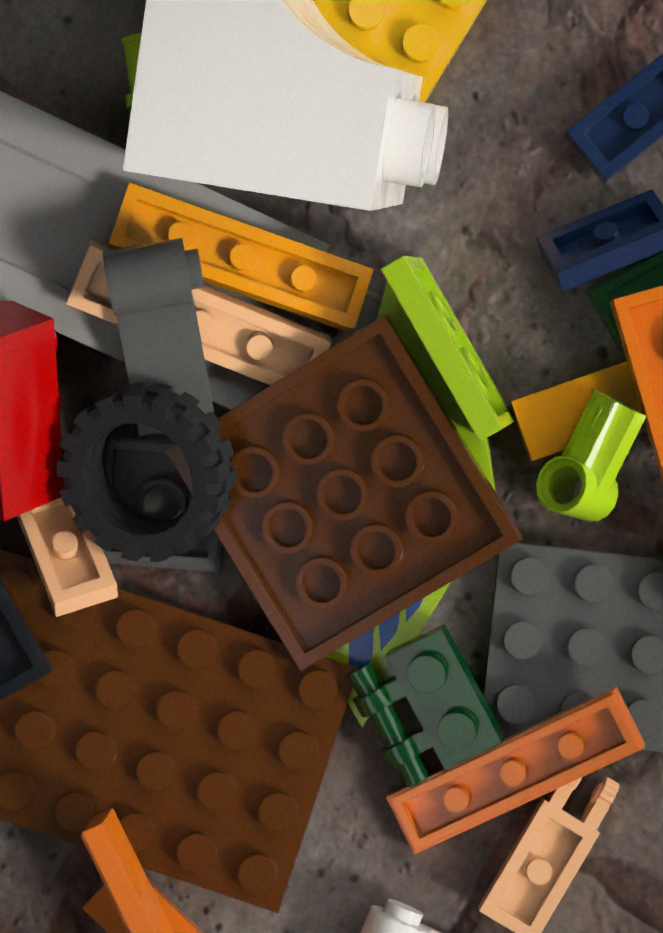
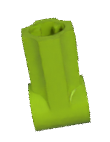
(594, 456)

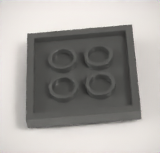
(573, 629)

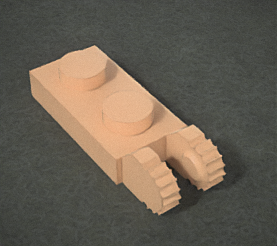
(545, 859)

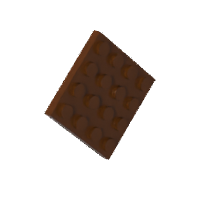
(352, 494)

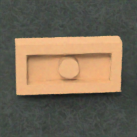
(67, 559)

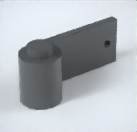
(158, 317)

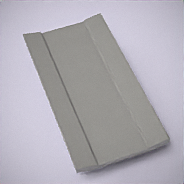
(68, 189)

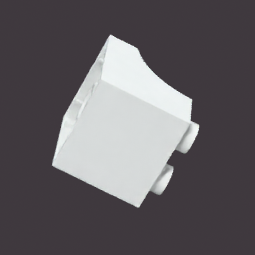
(276, 106)

